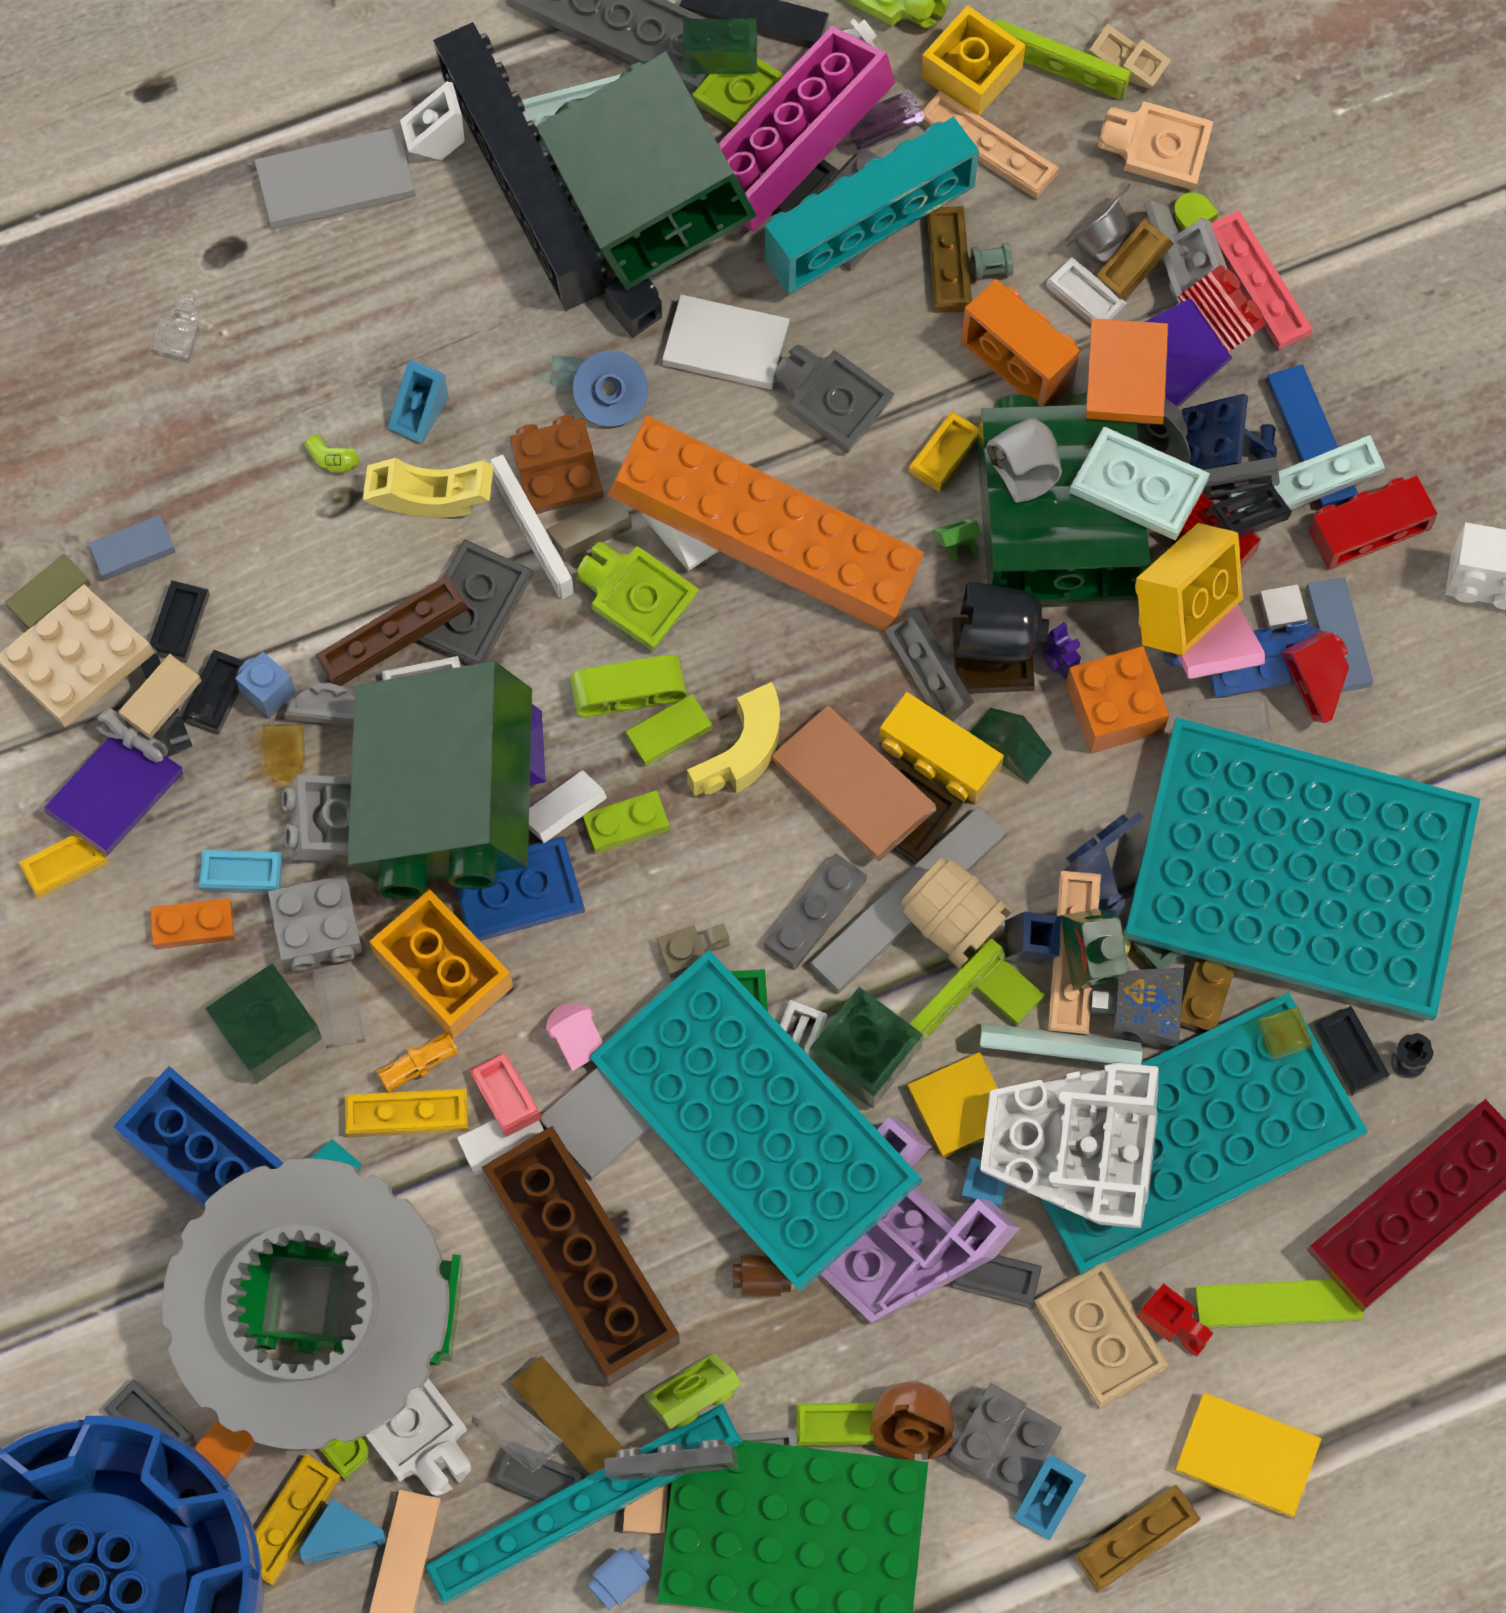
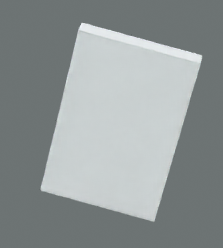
(725, 342)

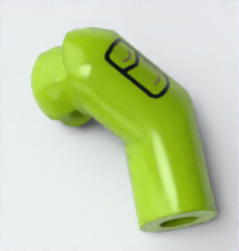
(331, 458)

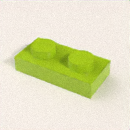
(626, 822)

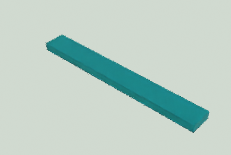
(564, 1514)

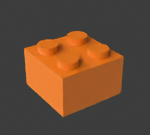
(1117, 699)

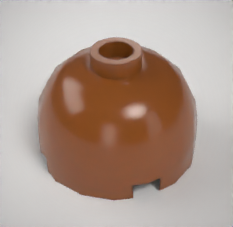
(912, 1421)

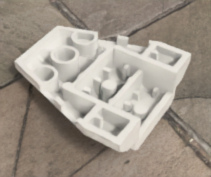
(1078, 1141)

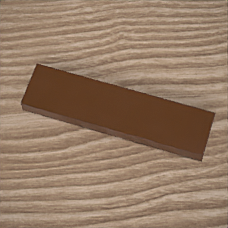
(392, 631)

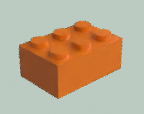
(1019, 344)

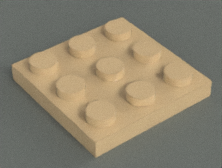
(74, 655)

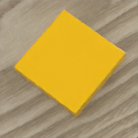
(955, 1103)

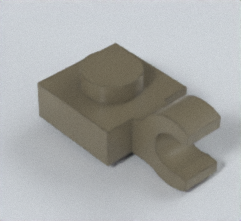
(685, 946)

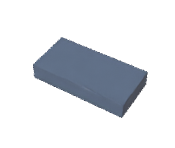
(132, 547)

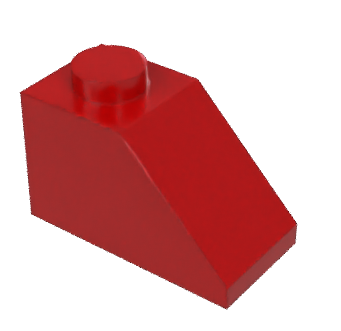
(1319, 672)

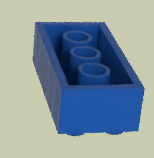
(190, 1138)

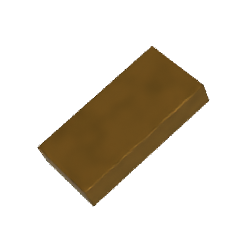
(1134, 259)

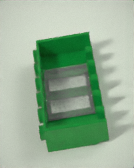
(311, 1300)

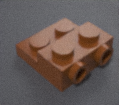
(556, 464)

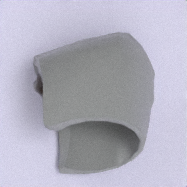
(1026, 459)

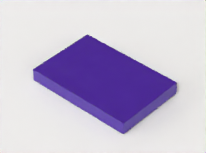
(111, 794)

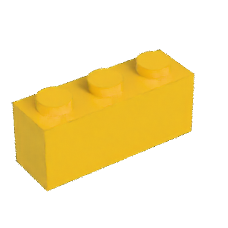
(940, 749)

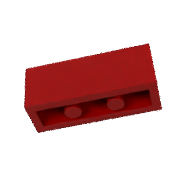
(1372, 521)

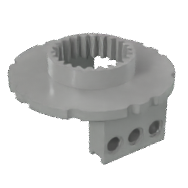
(392, 1346)

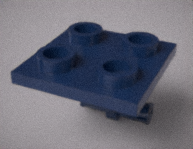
(1219, 434)
(1093, 859)

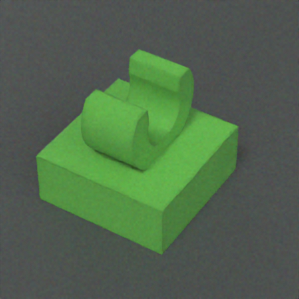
(956, 534)

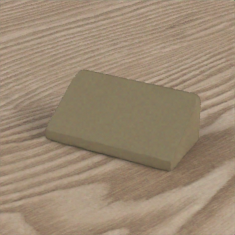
(589, 527)

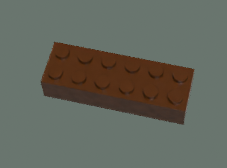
(580, 1255)

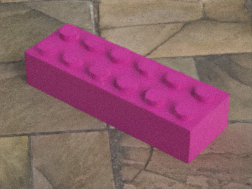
(804, 118)

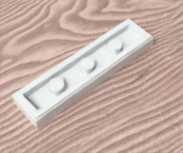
(531, 527)

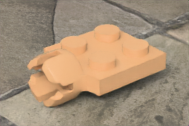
(1158, 142)

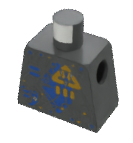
(1144, 1007)

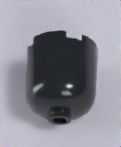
(1000, 624)

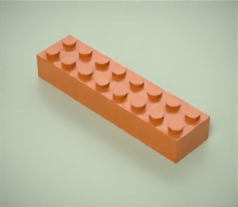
(766, 523)

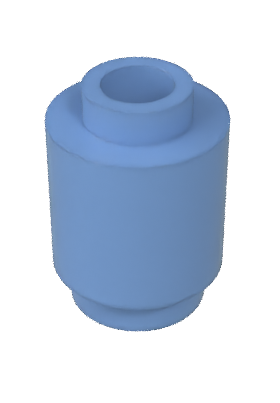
(619, 1577)

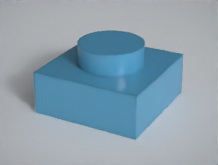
(982, 1185)

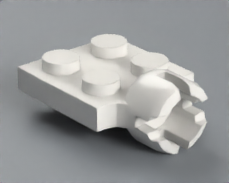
(423, 1441)

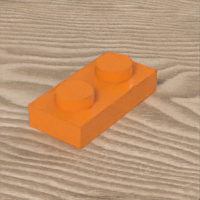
(192, 923)

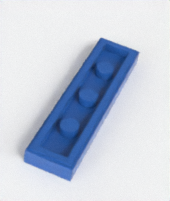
(1305, 422)

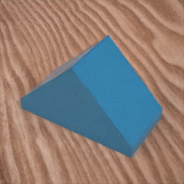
(418, 401)
(1049, 1496)
(340, 1534)

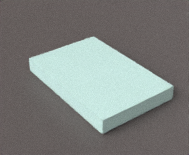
(1139, 483)

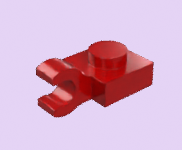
(1172, 1316)

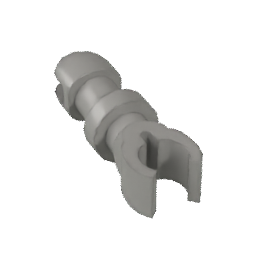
(115, 726)

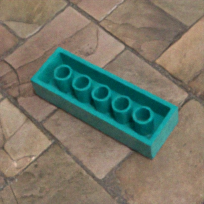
(870, 204)

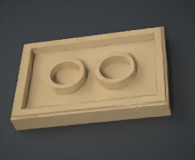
(1101, 1335)

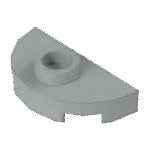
(322, 704)

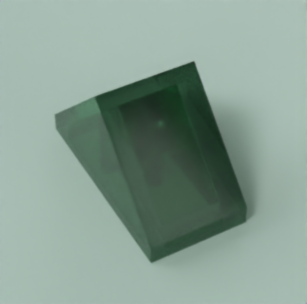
(1015, 739)

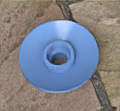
(629, 391)

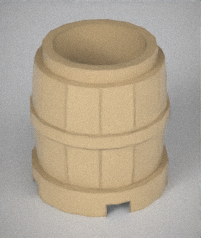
(954, 910)

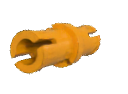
(417, 1062)

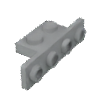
(1193, 251)

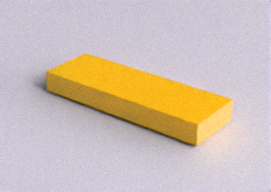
(406, 1112)
(293, 1515)

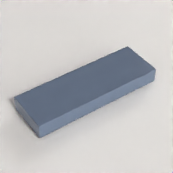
(1335, 613)

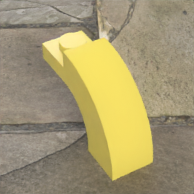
(427, 491)
(751, 753)

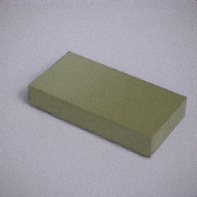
(46, 591)

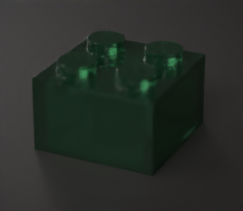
(264, 1023)
(866, 1047)

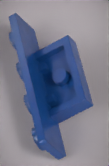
(1270, 674)

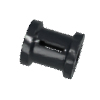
(1418, 1044)

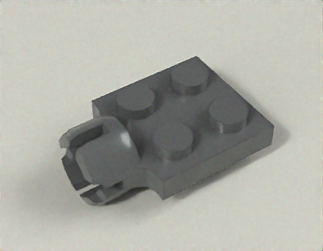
(832, 395)

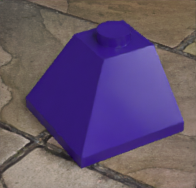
(1192, 351)

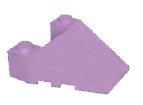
(899, 1266)

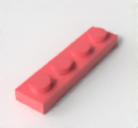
(1260, 281)

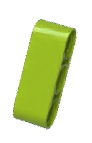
(628, 685)

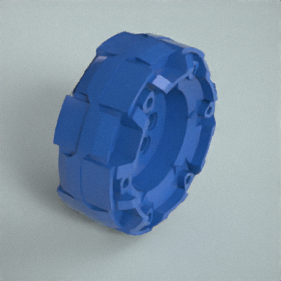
(119, 1486)

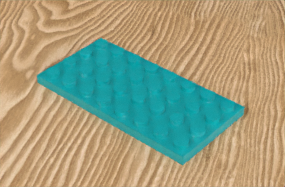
(756, 1120)
(1222, 1131)

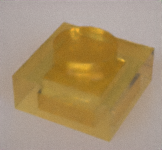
(1285, 1033)

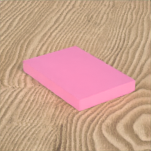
(1224, 648)

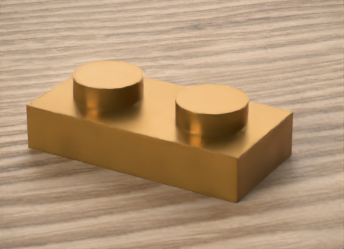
(1205, 995)

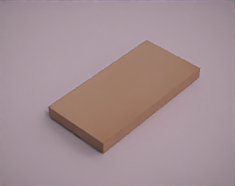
(853, 783)

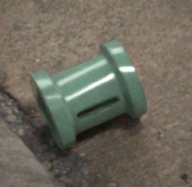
(991, 261)

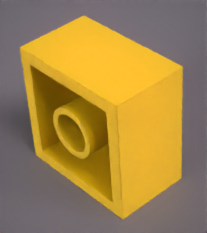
(972, 60)

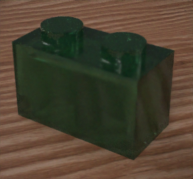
(720, 46)

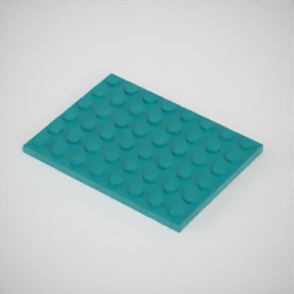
(1303, 869)

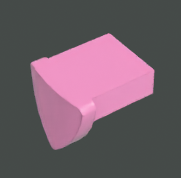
(574, 1033)

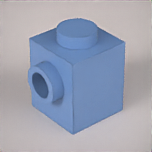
(265, 684)

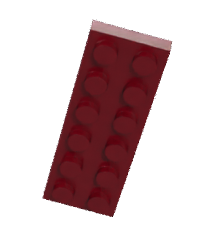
(1417, 1208)

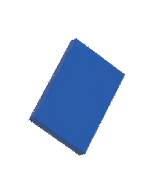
(524, 895)

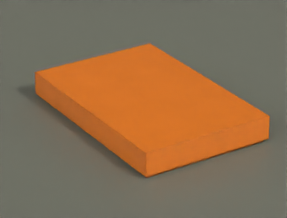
(1127, 371)

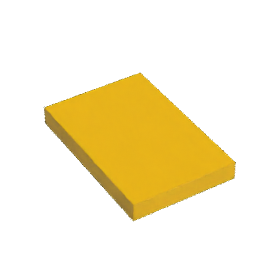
(1248, 1455)

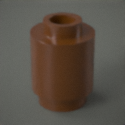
(759, 1277)

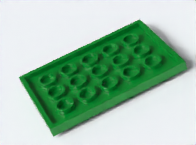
(796, 1533)

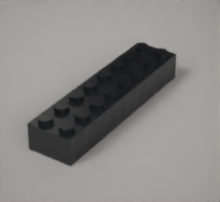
(521, 166)

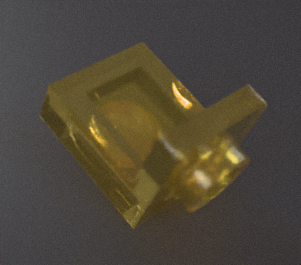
(283, 751)

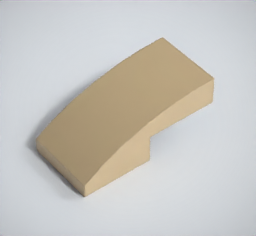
(1141, 58)

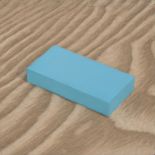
(240, 871)

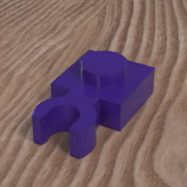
(1060, 650)

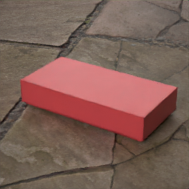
(505, 1094)

